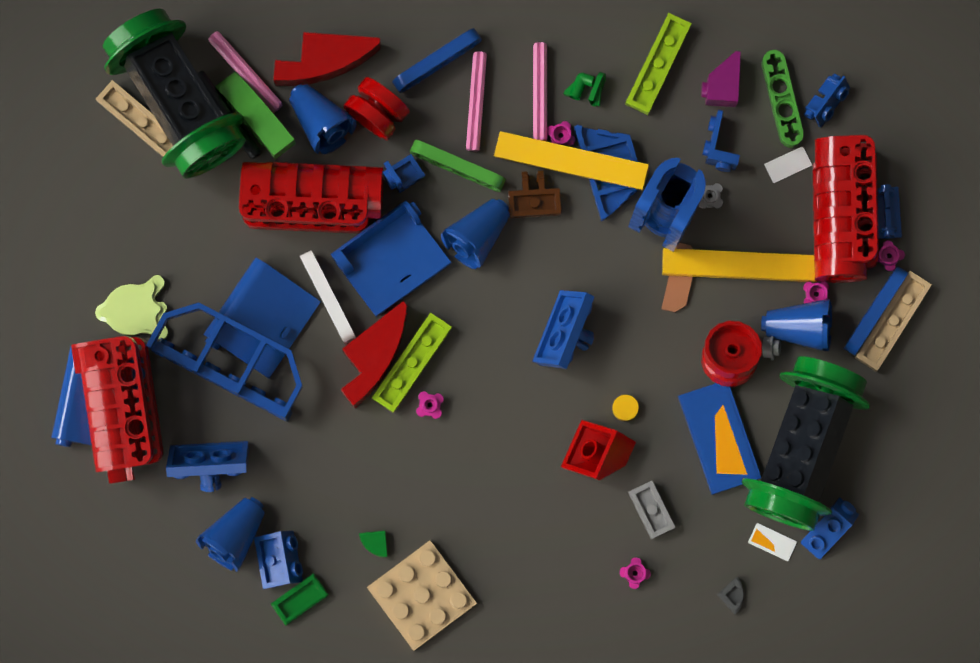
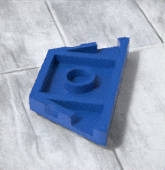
(607, 195)

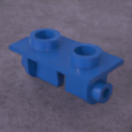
(834, 90)
(889, 212)

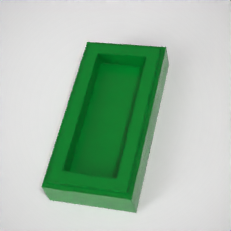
(299, 599)

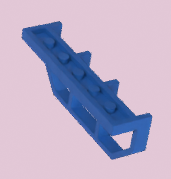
(211, 372)

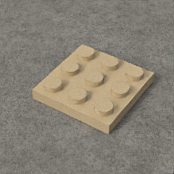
(422, 595)

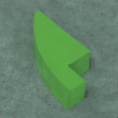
(256, 115)

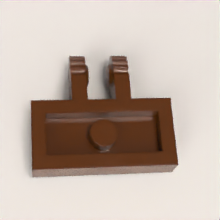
(534, 202)

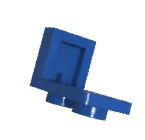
(722, 160)
(403, 173)
(830, 528)

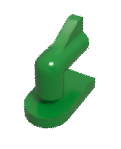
(576, 88)

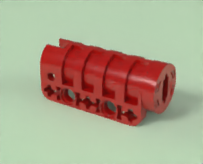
(312, 190)
(839, 208)

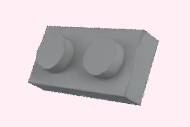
(651, 509)

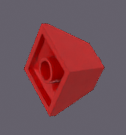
(597, 451)

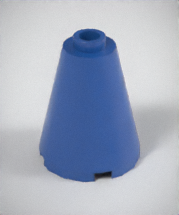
(321, 119)
(476, 233)
(801, 324)
(233, 533)

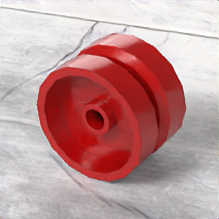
(376, 108)
(731, 353)

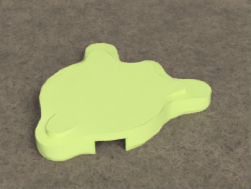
(133, 308)

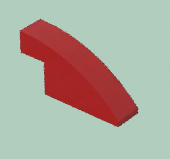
(325, 58)
(374, 353)

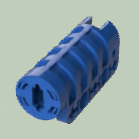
(668, 182)

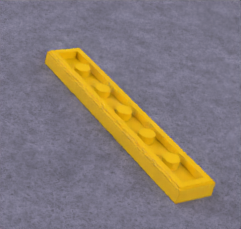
(571, 160)
(738, 265)

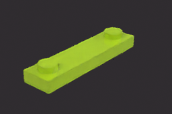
(658, 63)
(412, 362)

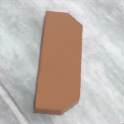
(677, 289)

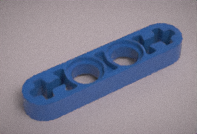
(437, 60)
(875, 310)

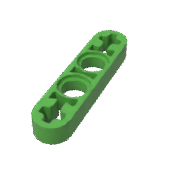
(784, 98)
(457, 165)

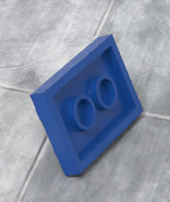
(565, 330)
(208, 462)

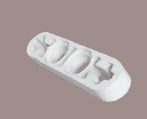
(327, 297)

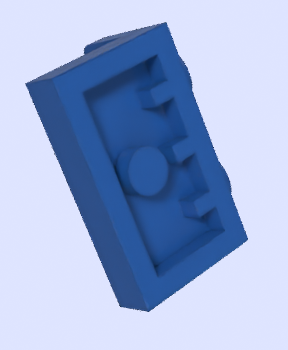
(278, 559)

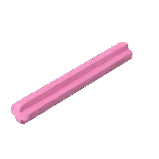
(245, 71)
(540, 91)
(476, 101)

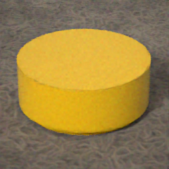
(625, 408)

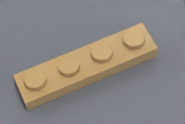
(134, 116)
(893, 321)

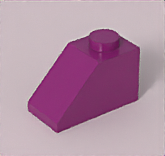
(723, 83)

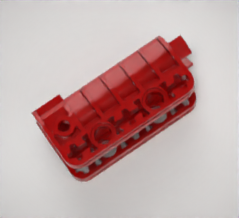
(114, 406)

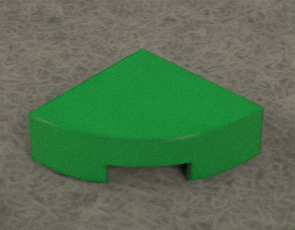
(375, 542)

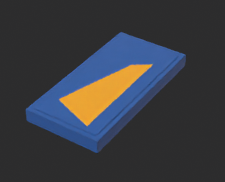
(719, 437)

